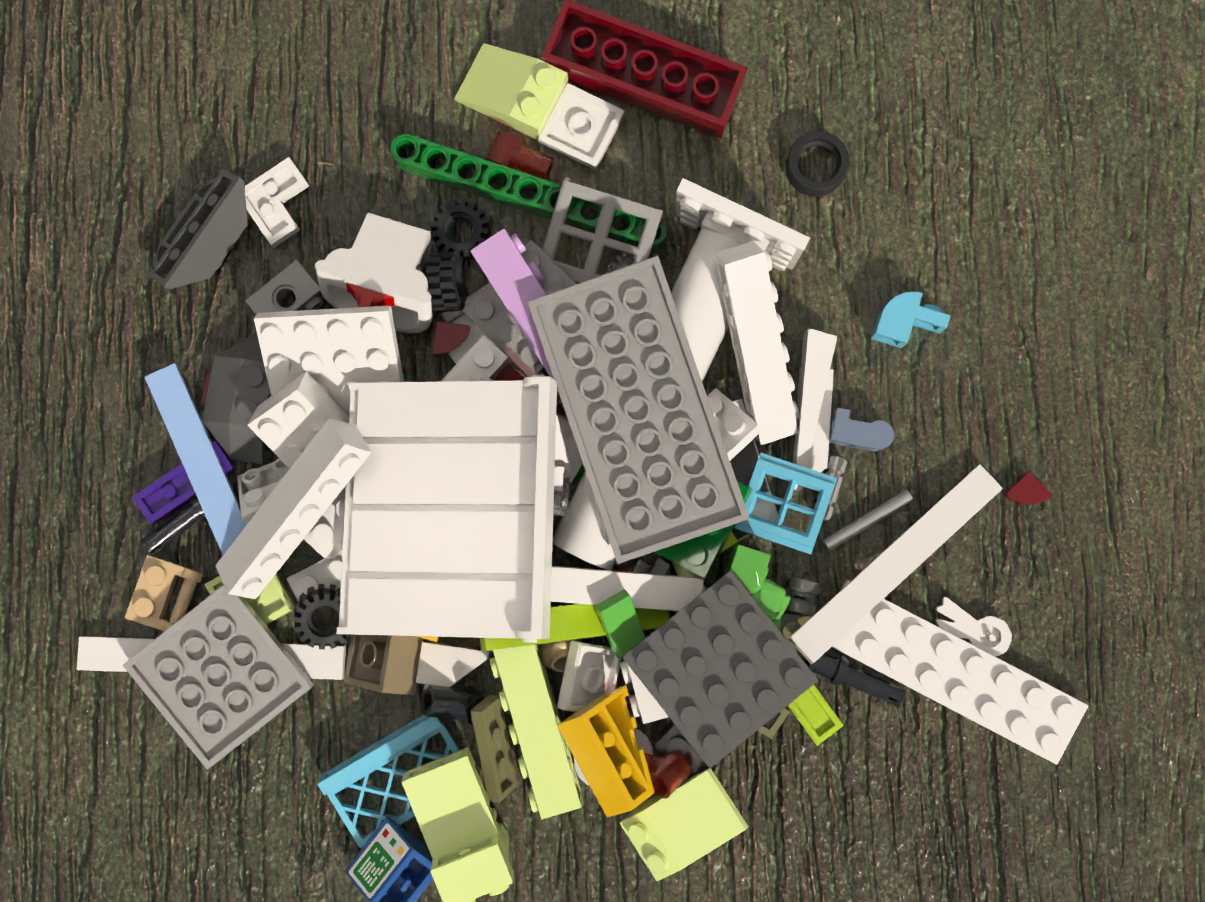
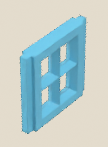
(795, 475)

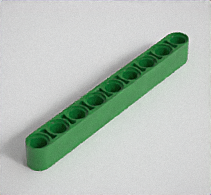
(510, 194)

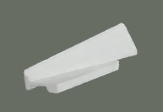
(814, 401)

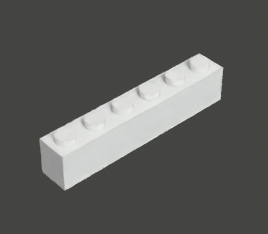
(757, 340)
(292, 508)

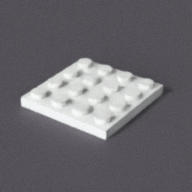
(331, 346)

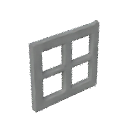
(599, 238)

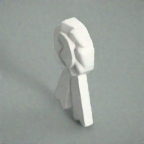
(986, 633)

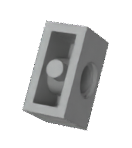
(291, 280)

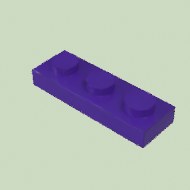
(172, 490)

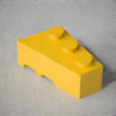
(608, 752)

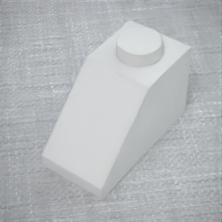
(447, 663)

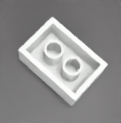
(294, 417)

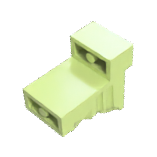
(459, 828)

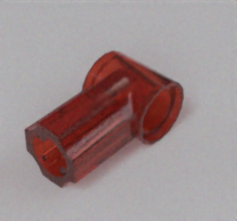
(513, 153)
(667, 773)

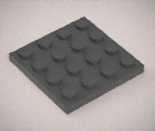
(720, 669)

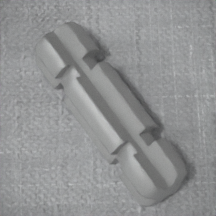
(835, 466)

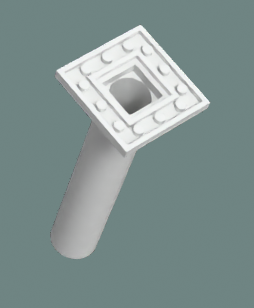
(703, 318)

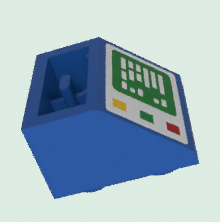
(391, 865)

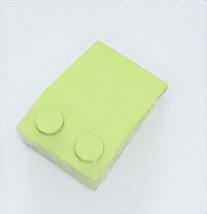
(512, 89)
(684, 826)

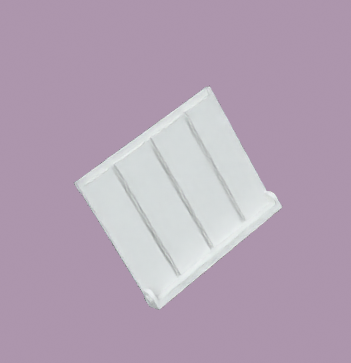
(451, 510)

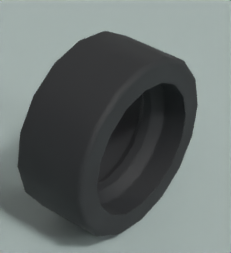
(826, 141)

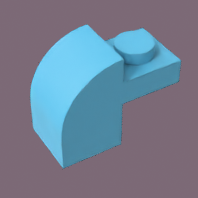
(901, 314)

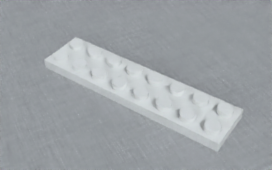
(964, 679)

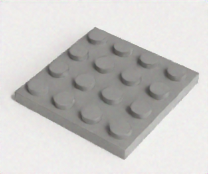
(218, 675)

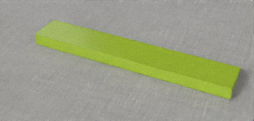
(574, 623)

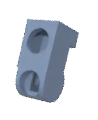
(859, 434)

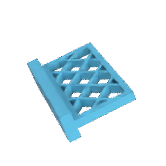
(374, 759)

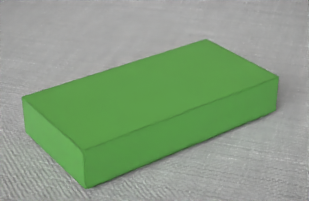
(620, 623)

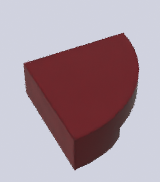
(449, 337)
(1028, 491)

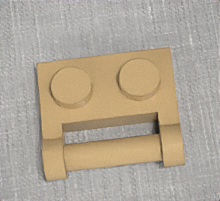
(155, 589)

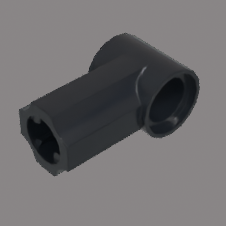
(450, 702)

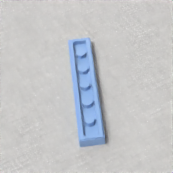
(197, 454)

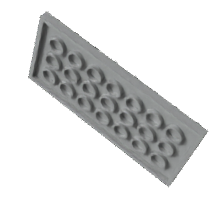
(638, 410)

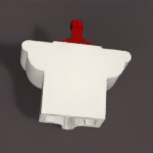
(381, 271)

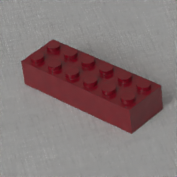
(645, 68)

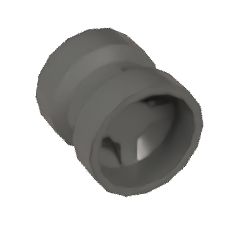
(804, 589)

